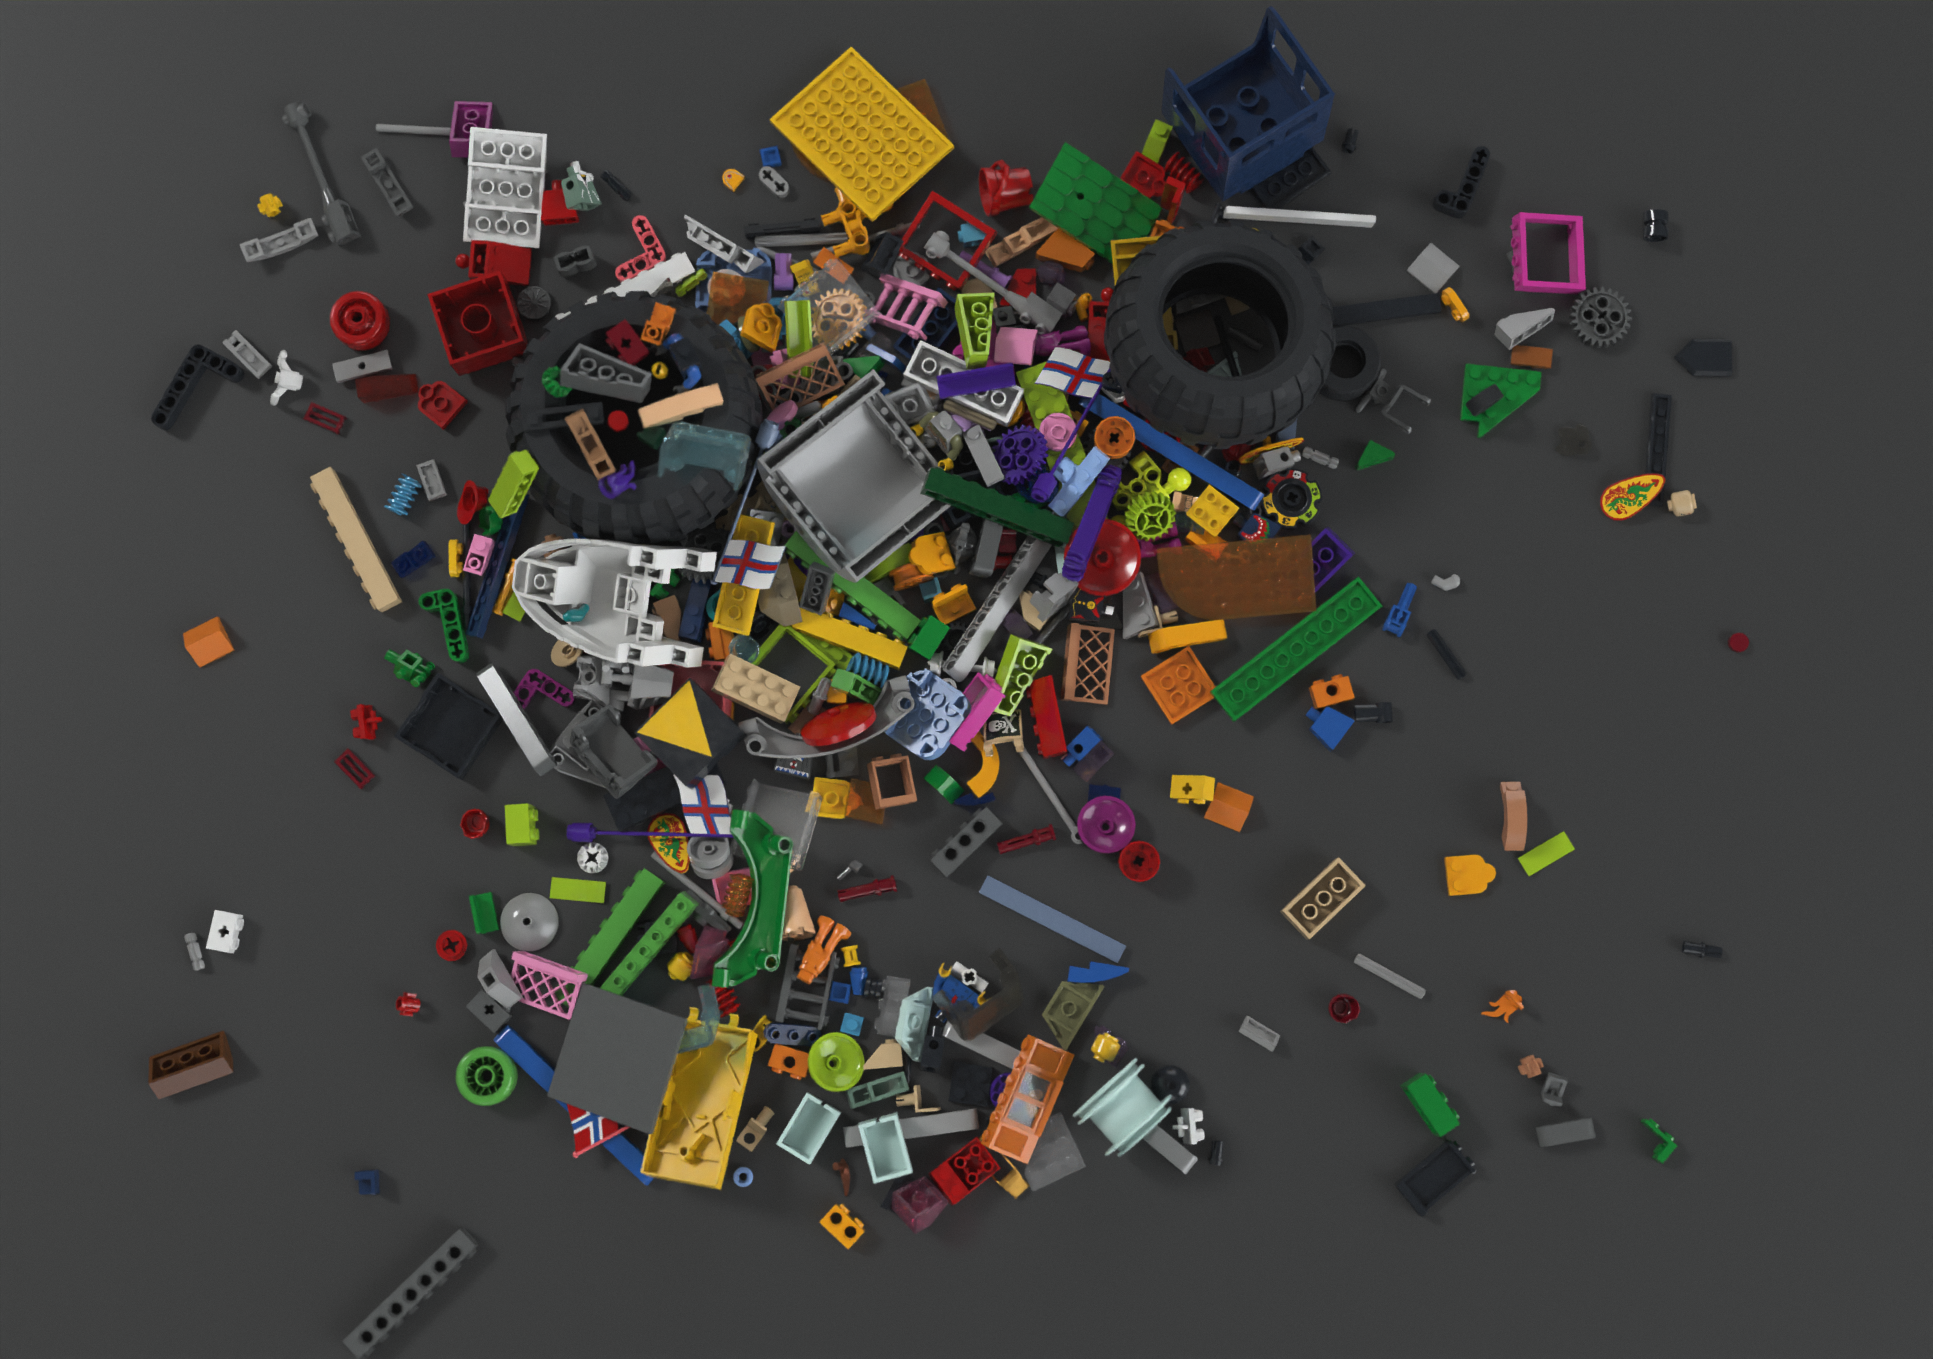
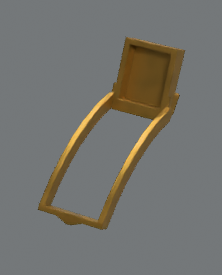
(1012, 1181)

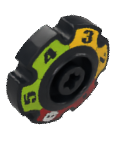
(1296, 486)

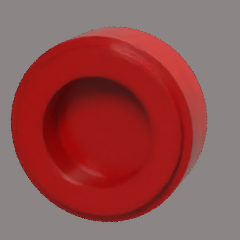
(618, 421)

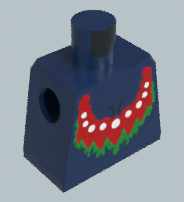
(1256, 527)

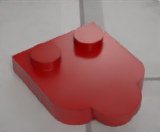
(1145, 175)
(440, 403)

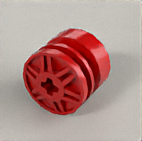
(1149, 865)

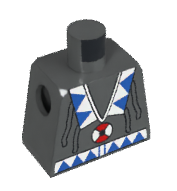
(795, 766)

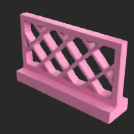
(551, 968)

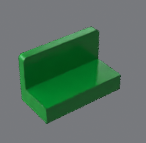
(484, 913)

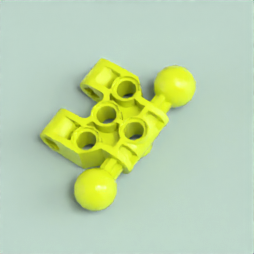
(1178, 480)

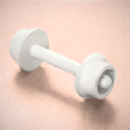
(937, 662)

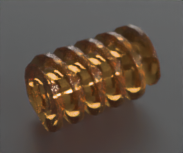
(738, 894)

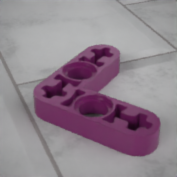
(534, 687)

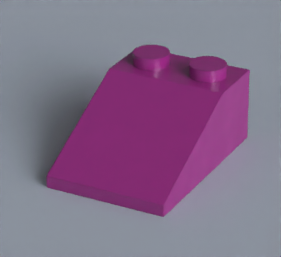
(466, 116)

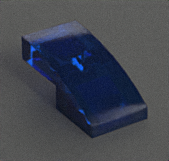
(969, 801)

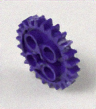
(1021, 454)

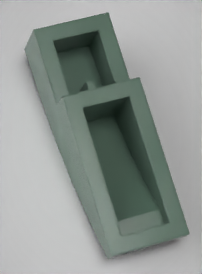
(877, 1090)

